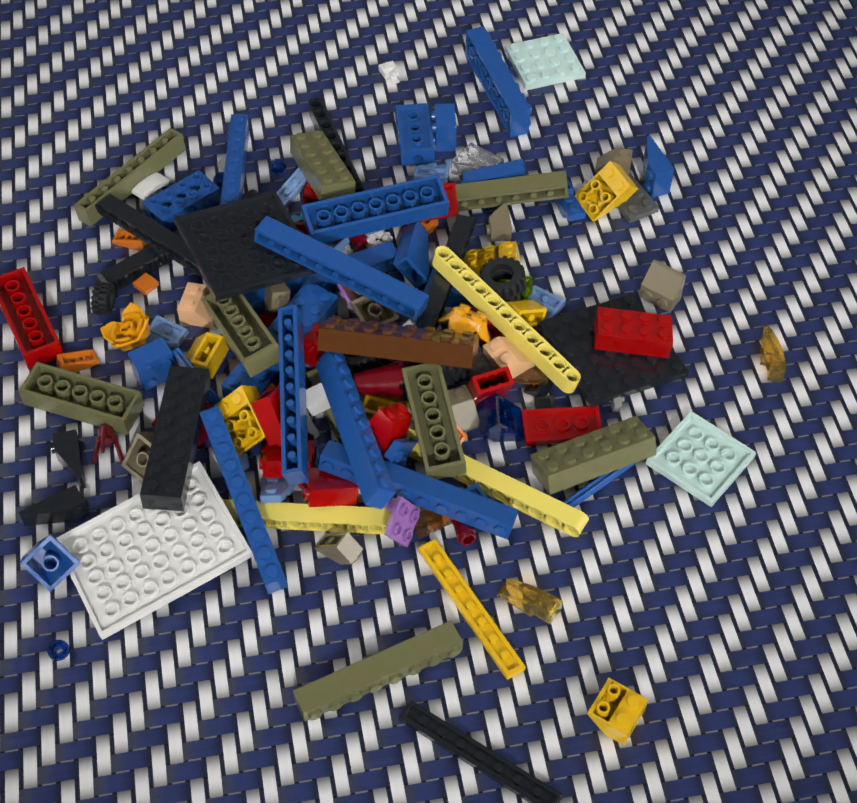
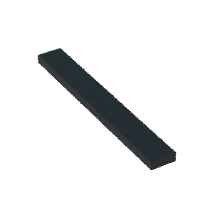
(478, 755)

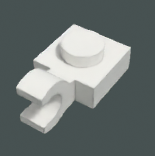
(389, 70)

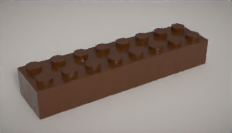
(398, 342)

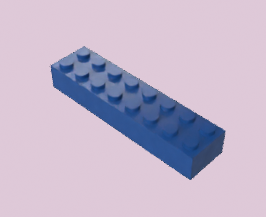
(498, 82)
(375, 209)
(315, 306)

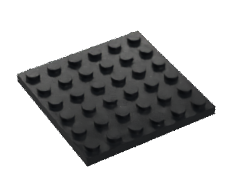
(226, 250)
(602, 372)

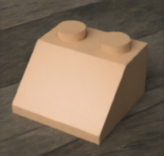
(191, 309)
(502, 353)

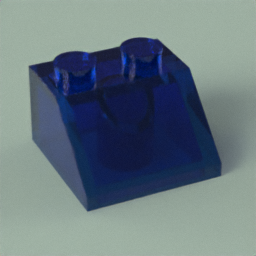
(500, 419)

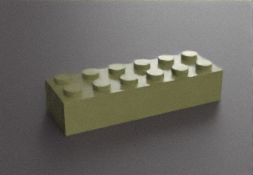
(321, 165)
(243, 332)
(81, 397)
(434, 421)
(593, 454)

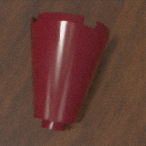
(381, 382)

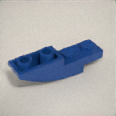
(570, 207)

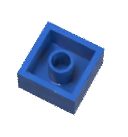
(444, 127)
(151, 363)

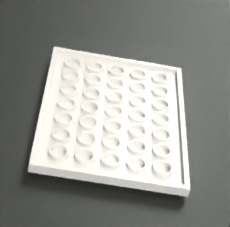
(150, 557)

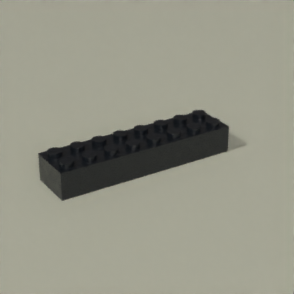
(175, 439)

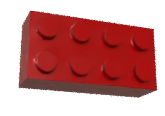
(633, 332)

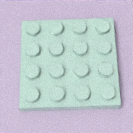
(544, 61)
(701, 458)

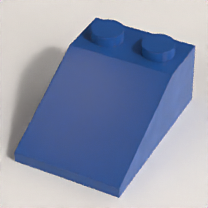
(656, 170)

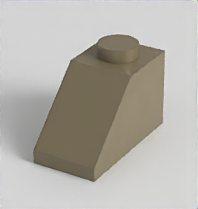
(617, 155)
(499, 225)
(276, 297)
(339, 547)

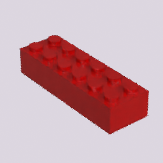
(27, 319)

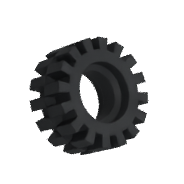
(103, 298)

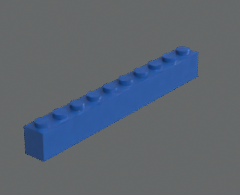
(235, 159)
(379, 257)
(341, 268)
(293, 396)
(355, 430)
(430, 494)
(243, 500)

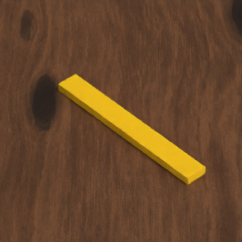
(471, 609)

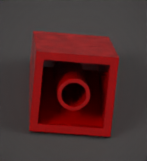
(390, 424)

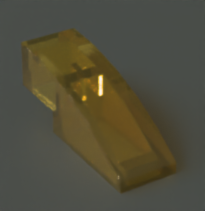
(772, 355)
(531, 600)

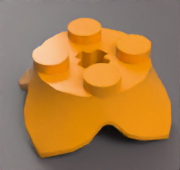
(464, 319)
(131, 331)

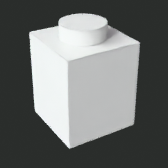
(316, 399)

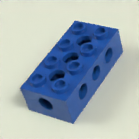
(410, 117)
(185, 196)

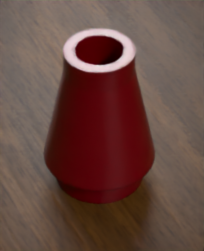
(464, 533)

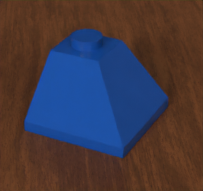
(49, 562)

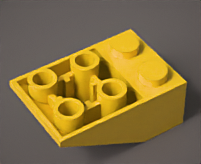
(606, 191)
(476, 258)
(241, 418)

